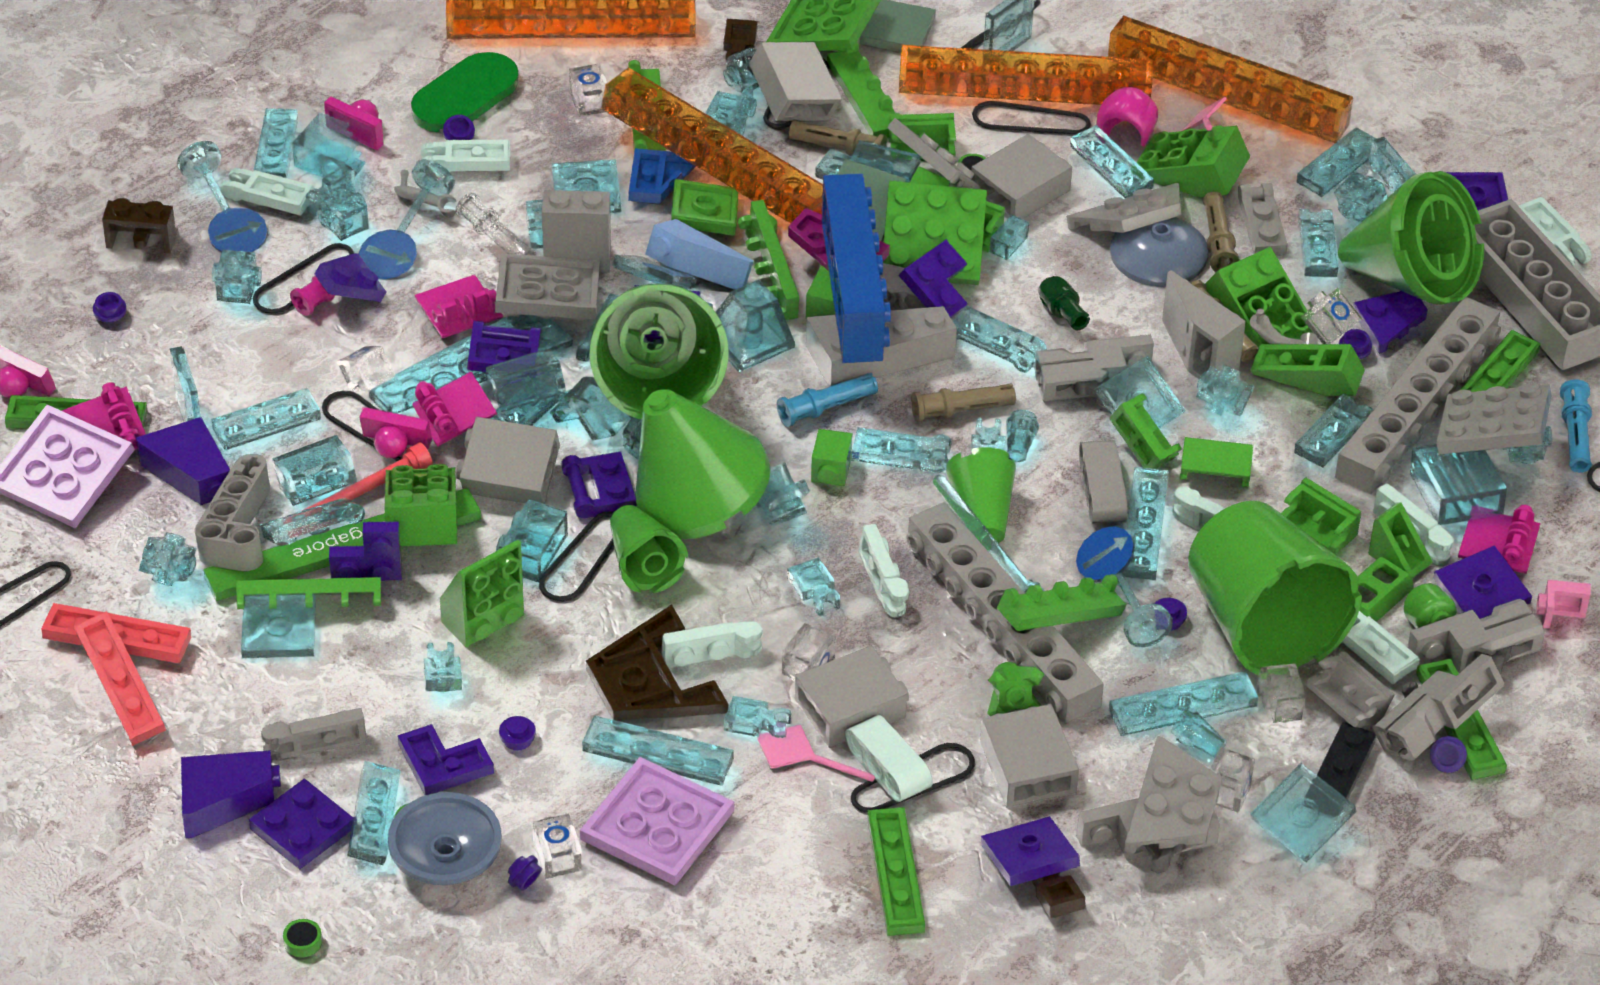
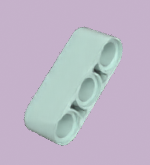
(888, 758)

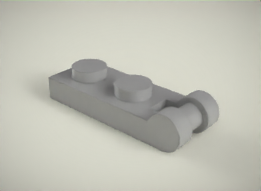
(1262, 218)

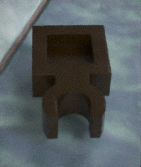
(739, 35)
(1059, 895)

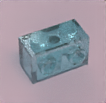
(314, 470)
(541, 534)

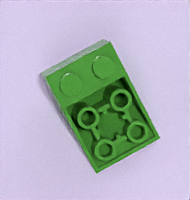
(1196, 159)
(1260, 284)
(422, 504)
(485, 596)

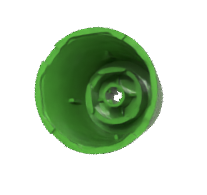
(686, 358)
(1272, 587)

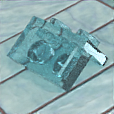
(733, 109)

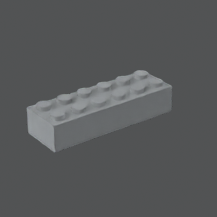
(1539, 285)

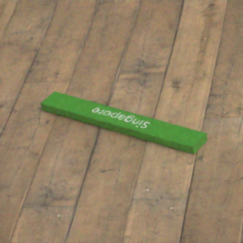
(313, 552)

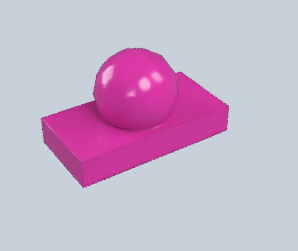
(362, 118)
(19, 373)
(394, 431)

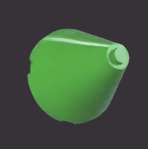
(1420, 240)
(696, 466)

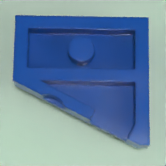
(655, 175)

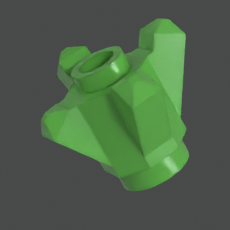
(1013, 688)

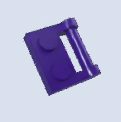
(499, 344)
(609, 481)

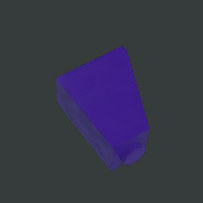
(185, 459)
(225, 788)

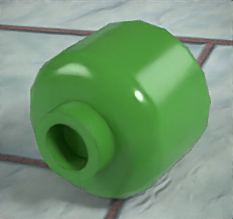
(1428, 605)

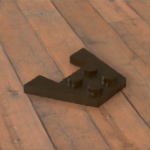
(638, 682)

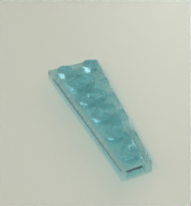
(451, 363)

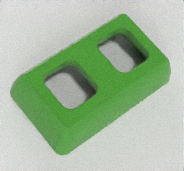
(1387, 594)

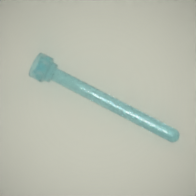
(981, 532)

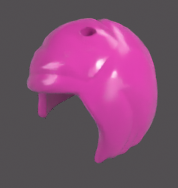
(1131, 106)

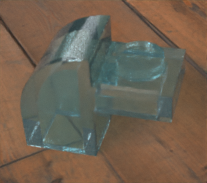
(591, 408)
(782, 497)

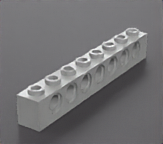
(1418, 395)
(979, 585)

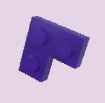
(930, 277)
(376, 558)
(441, 768)

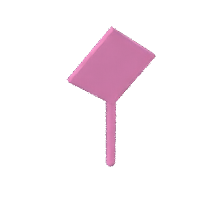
(1203, 116)
(796, 749)

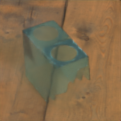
(326, 146)

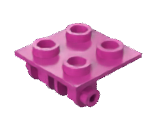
(458, 304)
(452, 407)
(111, 412)
(1511, 535)

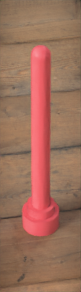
(415, 456)

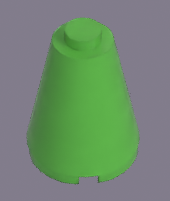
(985, 485)
(646, 550)

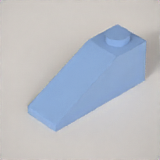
(698, 254)

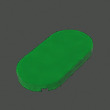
(465, 90)

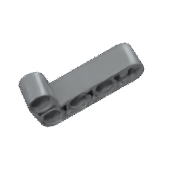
(225, 528)

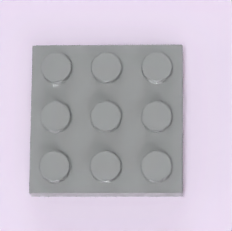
(547, 287)
(1494, 418)

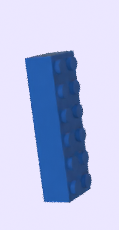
(855, 268)

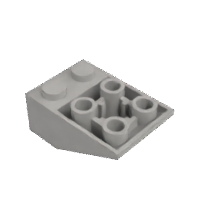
(1201, 327)

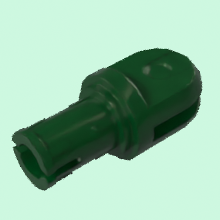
(1063, 302)

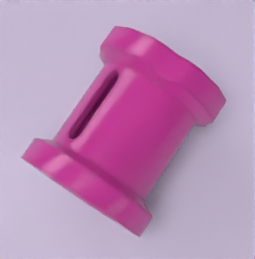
(309, 297)

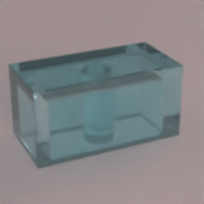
(1009, 237)

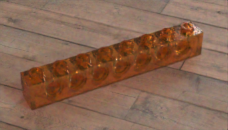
(570, 19)
(1019, 74)
(1240, 80)
(711, 146)

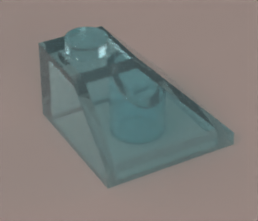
(754, 326)

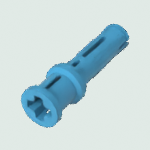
(813, 402)
(1576, 414)

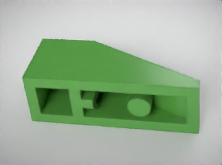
(1311, 367)

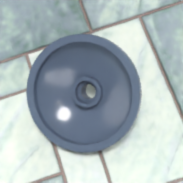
(1158, 248)
(444, 838)

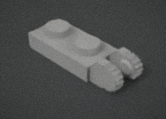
(314, 734)

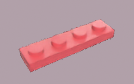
(138, 635)
(119, 678)

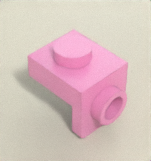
(1563, 599)

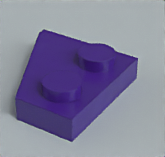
(350, 278)
(1390, 317)

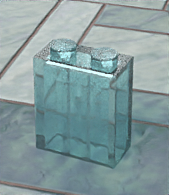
(1457, 484)

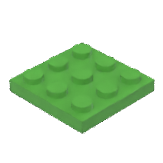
(826, 22)
(929, 214)

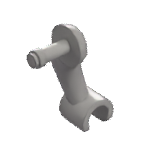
(432, 199)
(1264, 328)

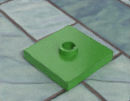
(705, 206)

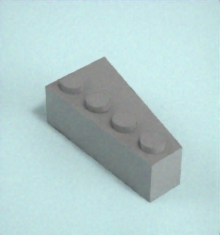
(916, 340)

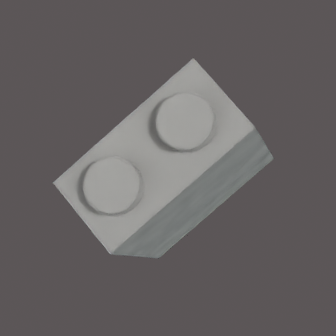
(795, 81)
(1023, 177)
(577, 225)
(508, 460)
(850, 692)
(1029, 755)

